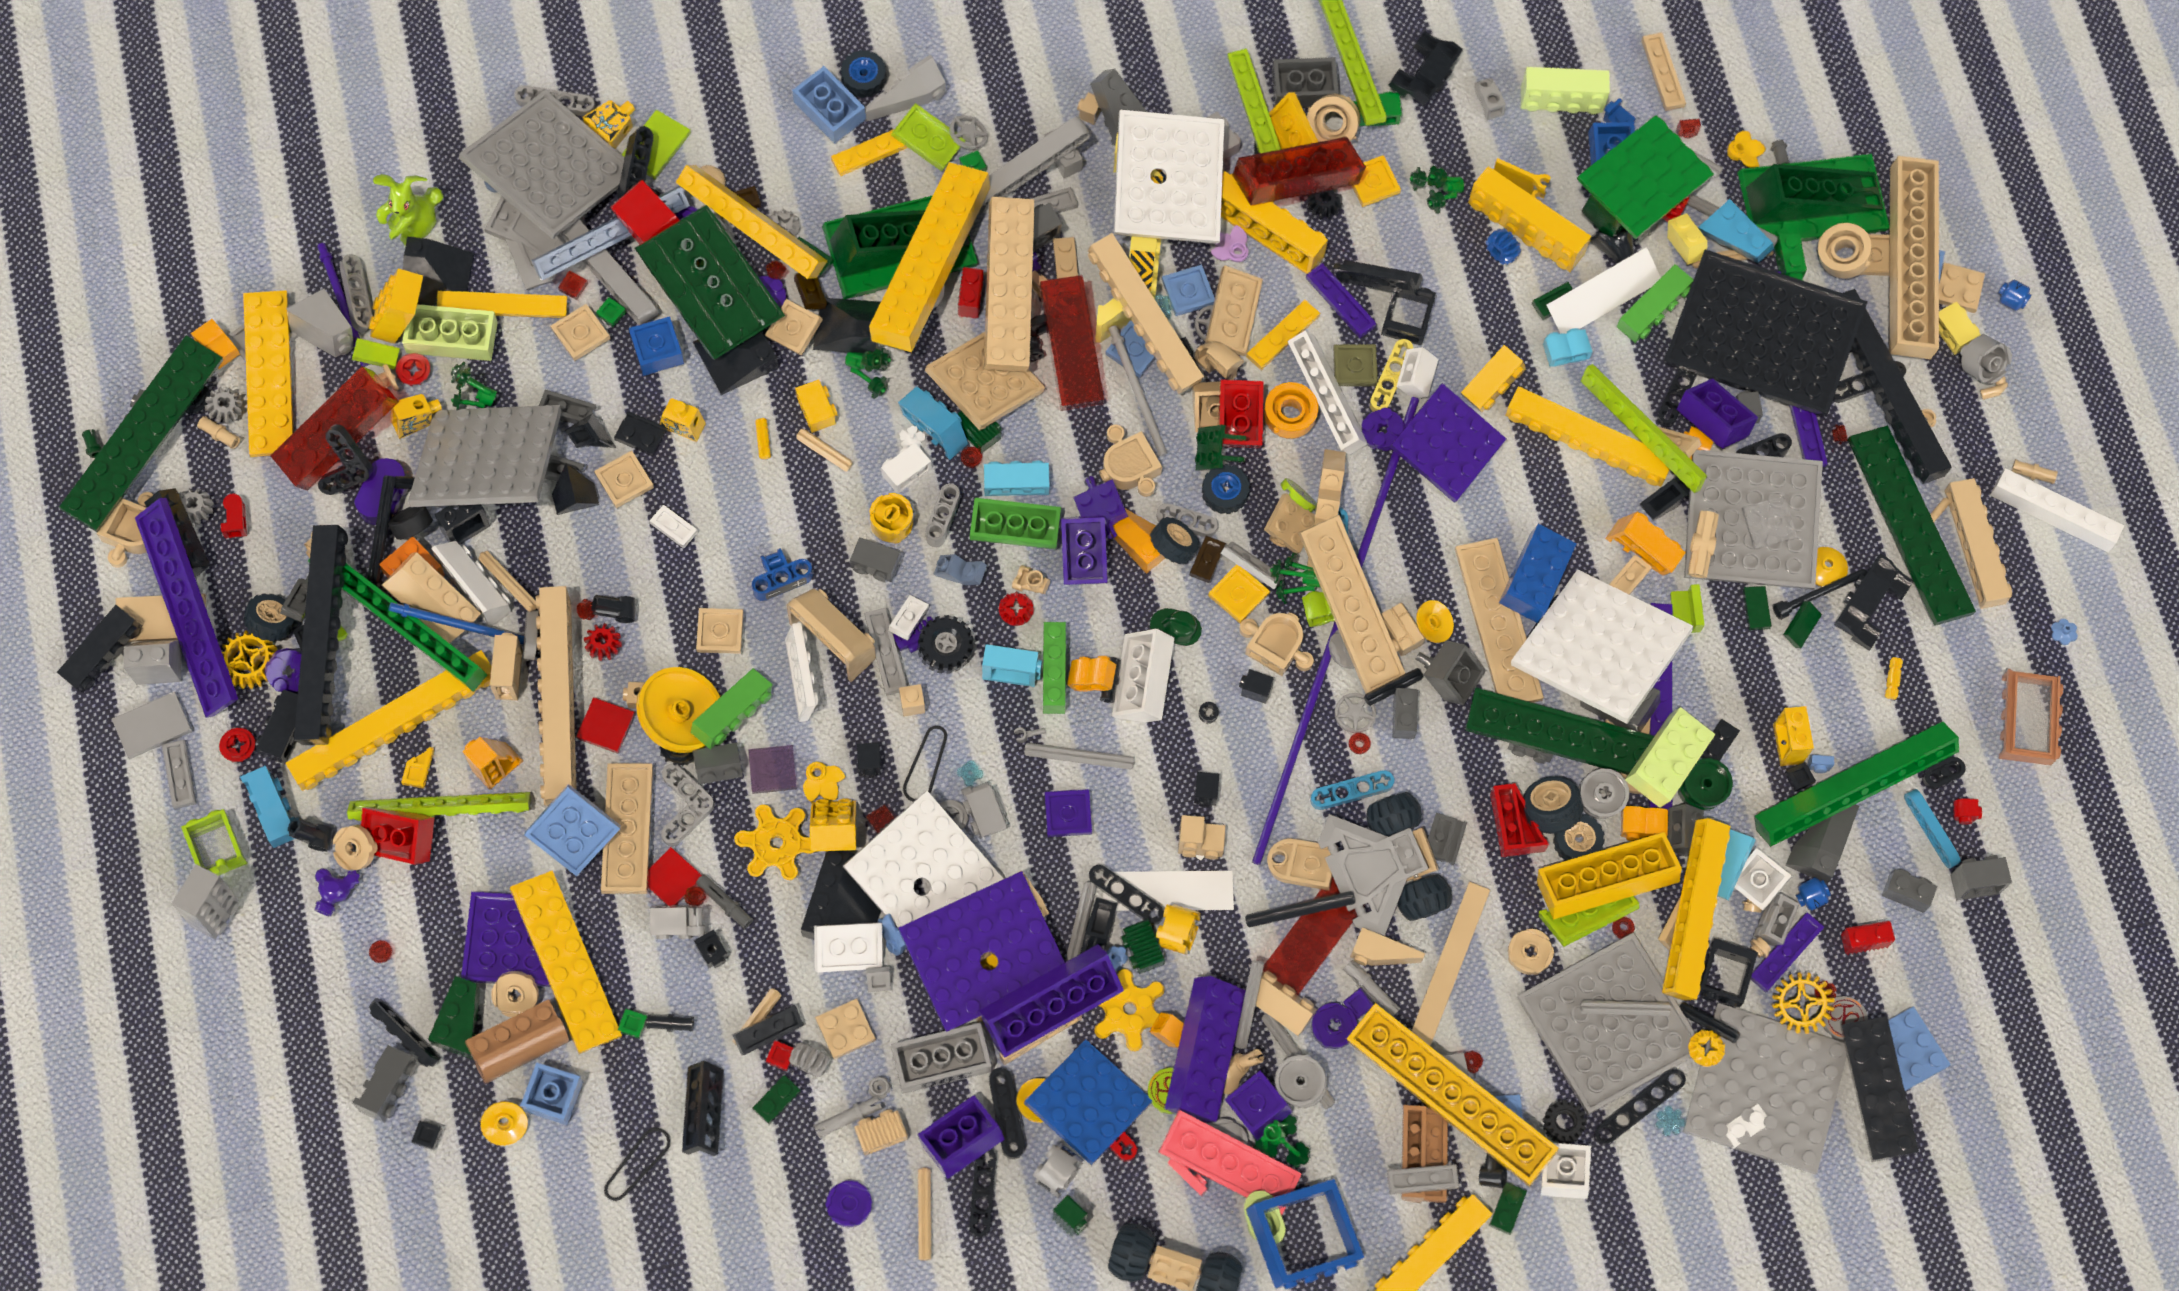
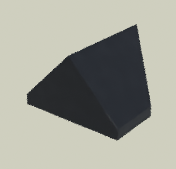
(589, 433)
(573, 492)

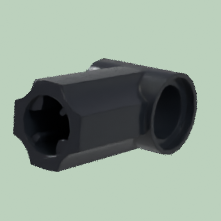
(620, 608)
(315, 835)
(1492, 1173)

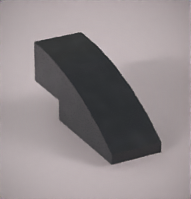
(1666, 499)
(1099, 924)

